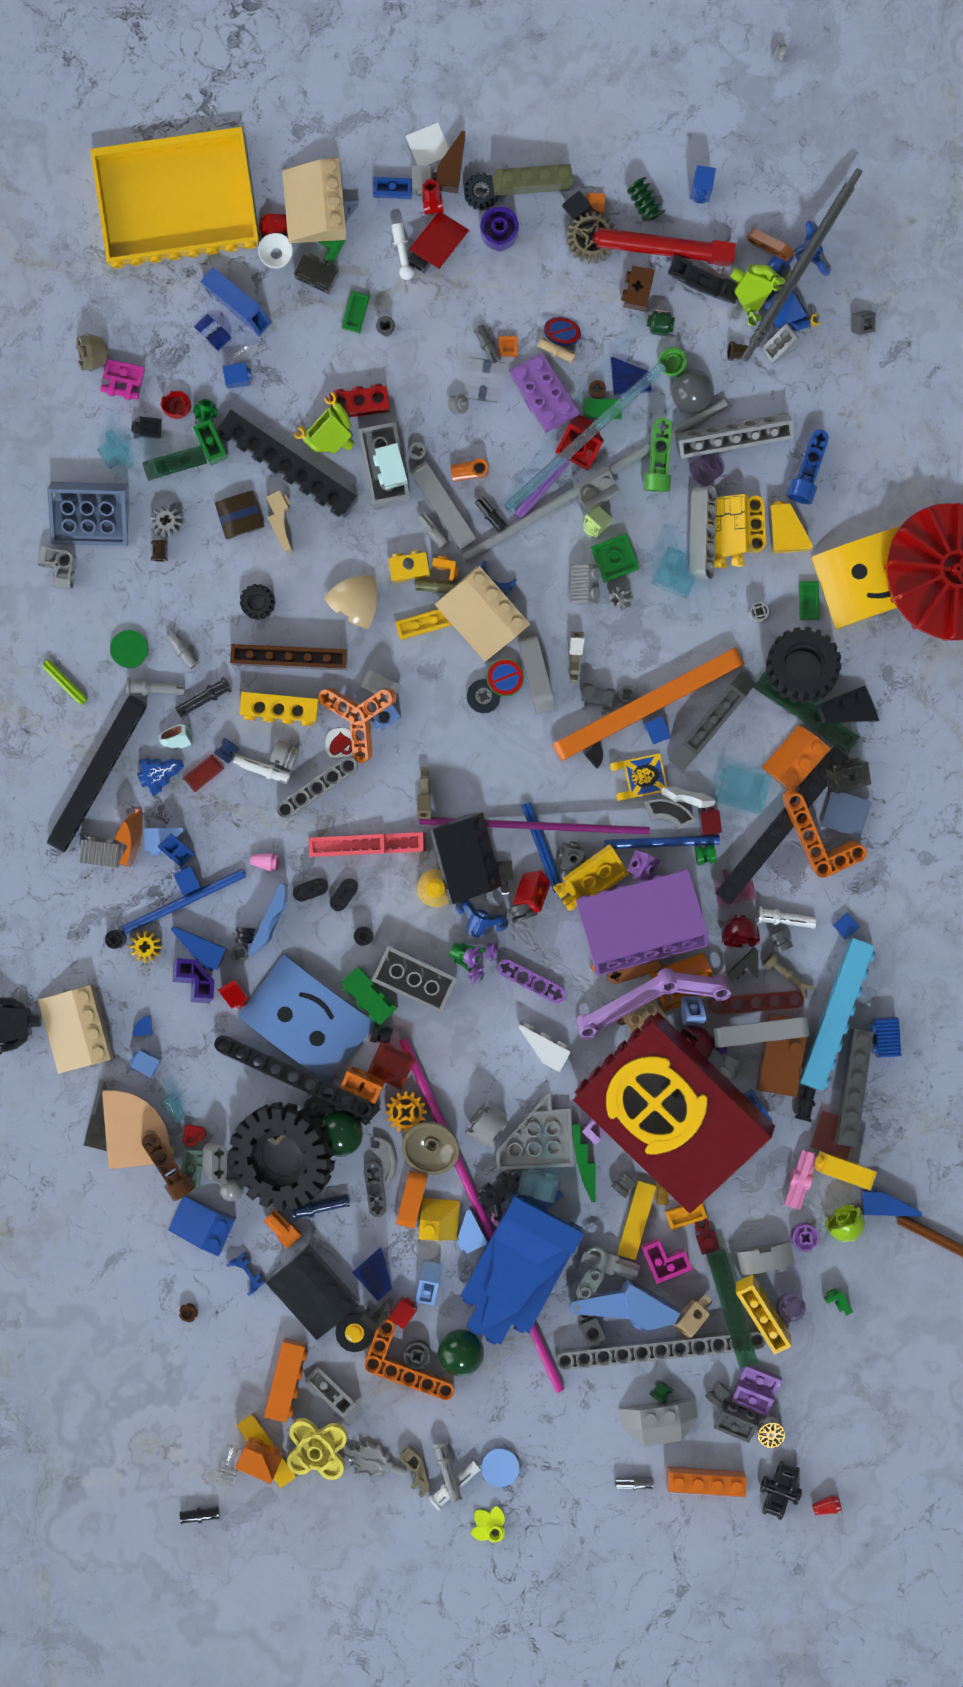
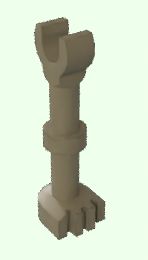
(772, 961)

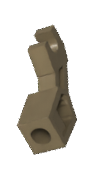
(575, 651)
(424, 798)
(420, 1471)

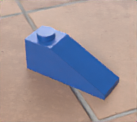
(203, 950)
(882, 1204)

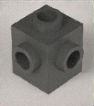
(570, 856)

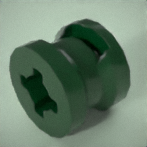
(661, 1391)

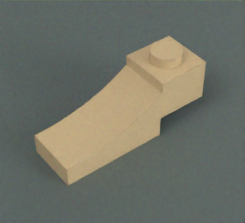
(278, 520)

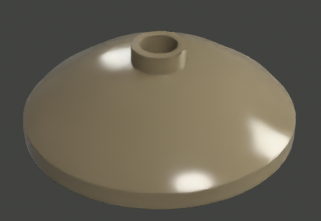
(429, 1157)

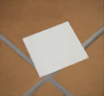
(428, 144)

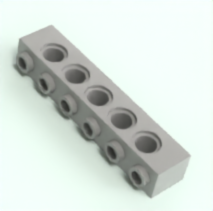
(734, 435)

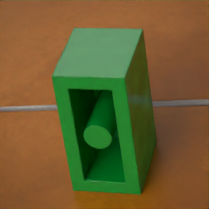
(210, 442)

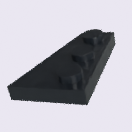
(848, 707)

